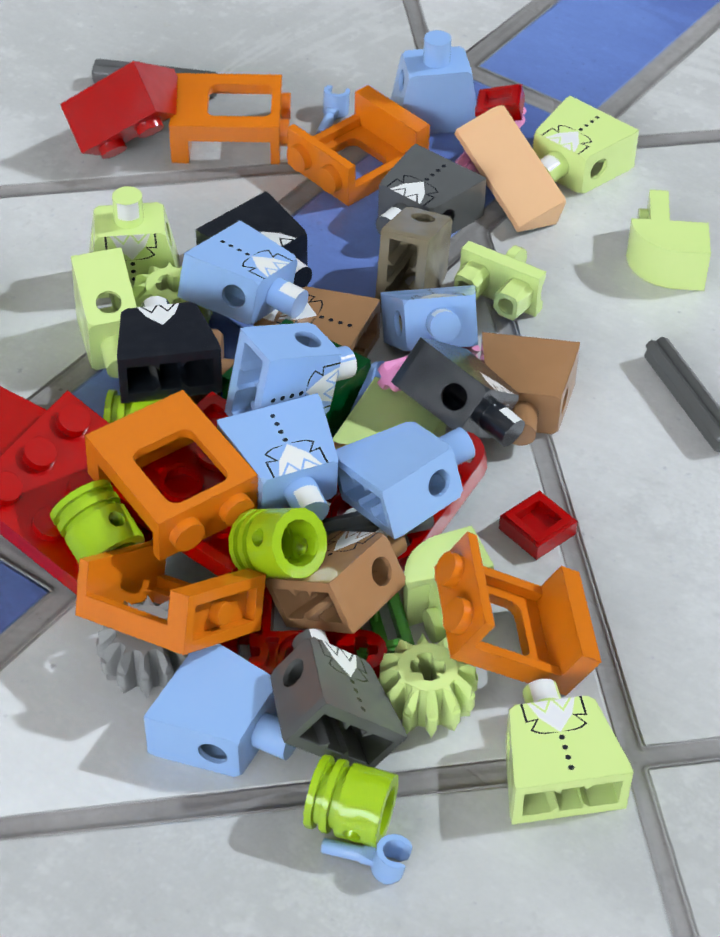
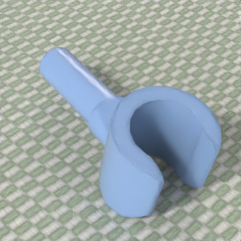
(333, 107)
(383, 869)

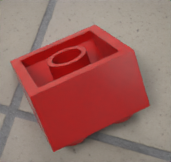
(121, 108)

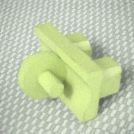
(502, 278)

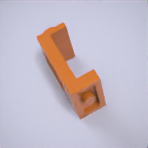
(196, 124)
(376, 127)
(153, 432)
(197, 612)
(549, 619)

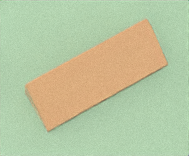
(512, 170)

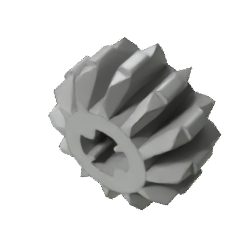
(135, 660)

